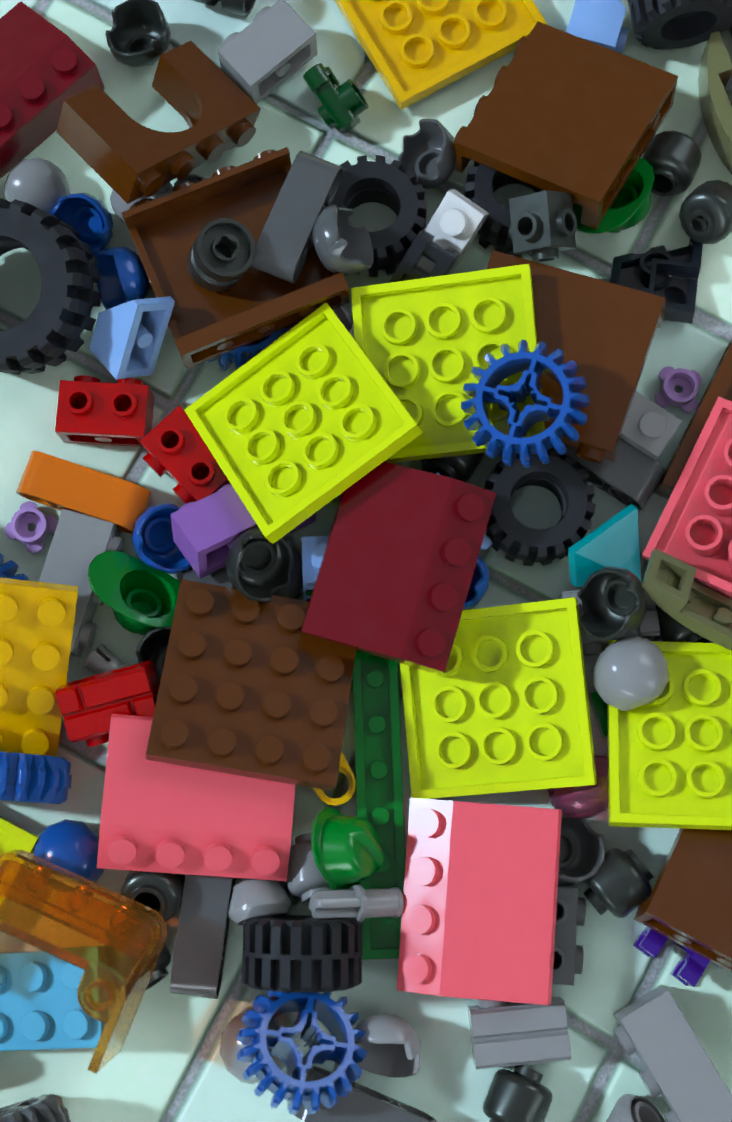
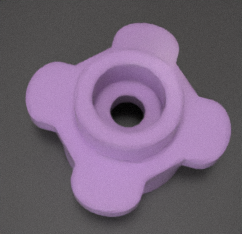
(687, 380)
(27, 515)

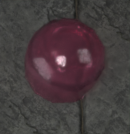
(584, 800)

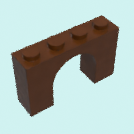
(140, 159)

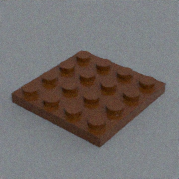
(250, 690)

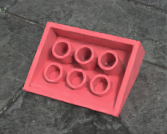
(699, 511)
(188, 817)
(480, 901)

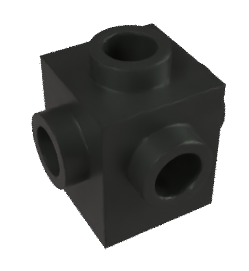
(542, 224)

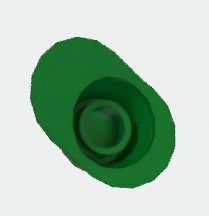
(630, 204)
(135, 593)
(345, 848)

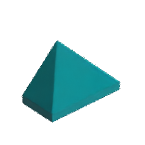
(610, 544)

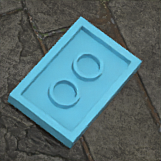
(42, 1004)

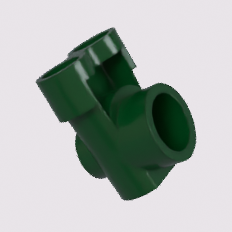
(339, 103)

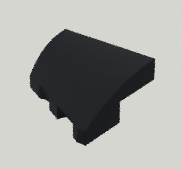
(664, 274)

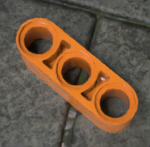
(82, 490)

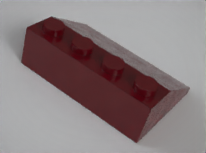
(36, 75)
(399, 565)

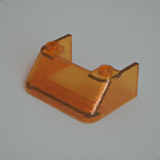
(87, 927)

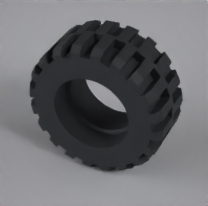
(65, 289)

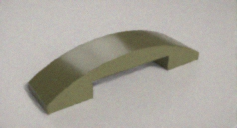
(714, 103)
(693, 605)

